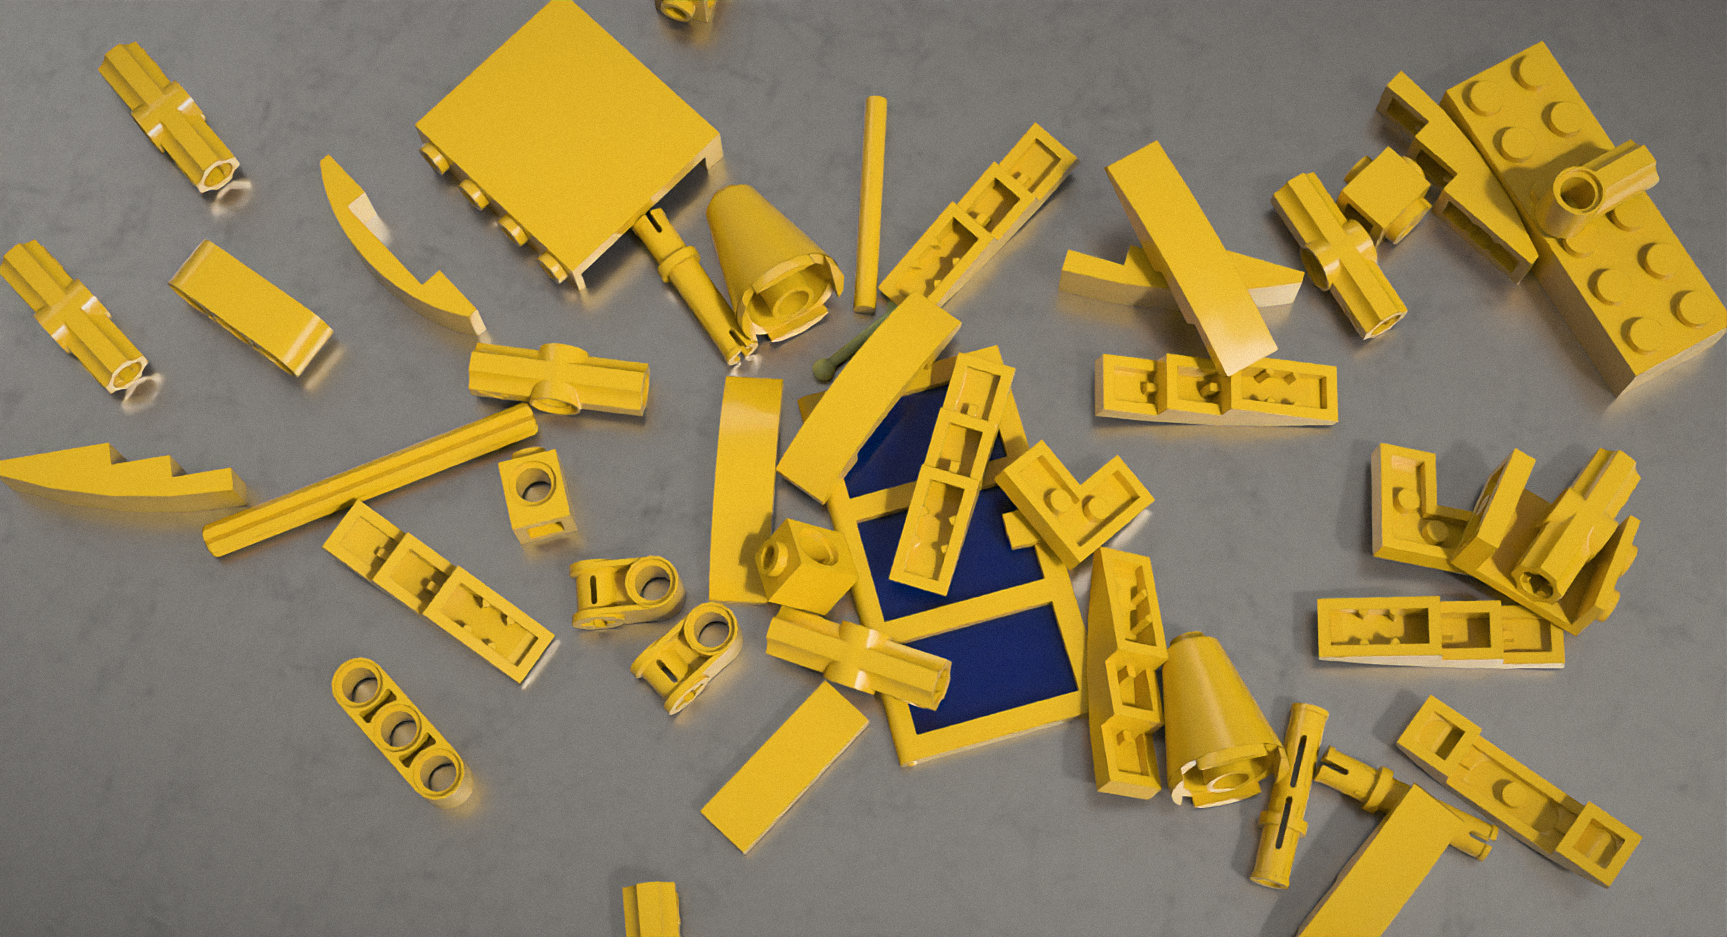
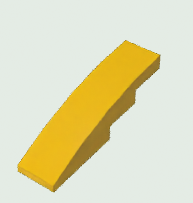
(1470, 194)
(982, 221)
(1191, 258)
(1140, 286)
(1194, 392)
(952, 474)
(105, 480)
(438, 592)
(1436, 633)
(1122, 681)
(1385, 869)

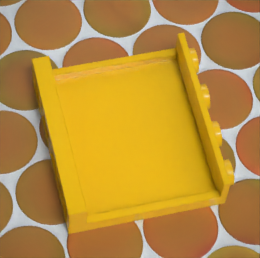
(565, 139)

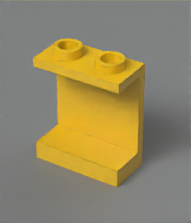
(1504, 528)

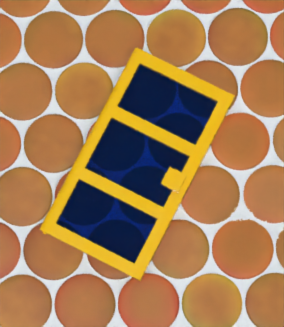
(1010, 603)

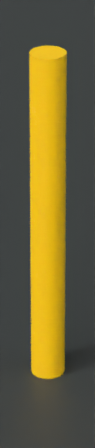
(870, 205)

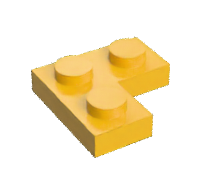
(1406, 513)
(1072, 515)

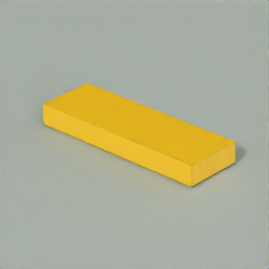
(784, 767)

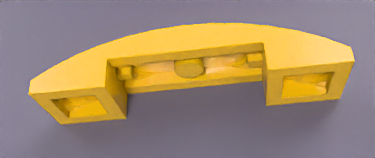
(435, 298)
(865, 395)
(744, 487)
(1516, 797)

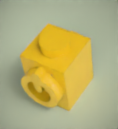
(1385, 196)

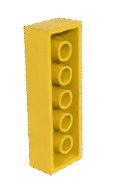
(1626, 275)

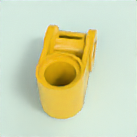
(612, 592)
(687, 658)

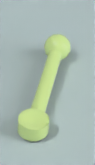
(825, 368)

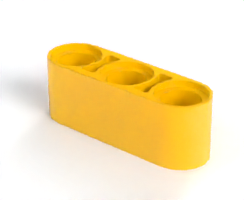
(250, 308)
(380, 716)

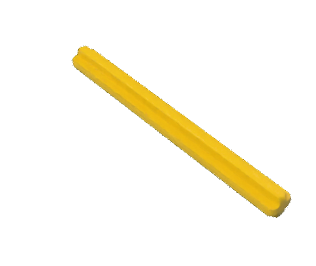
(369, 480)

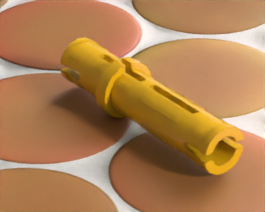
(682, 268)
(1381, 792)
(1274, 864)

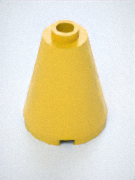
(769, 265)
(1214, 727)

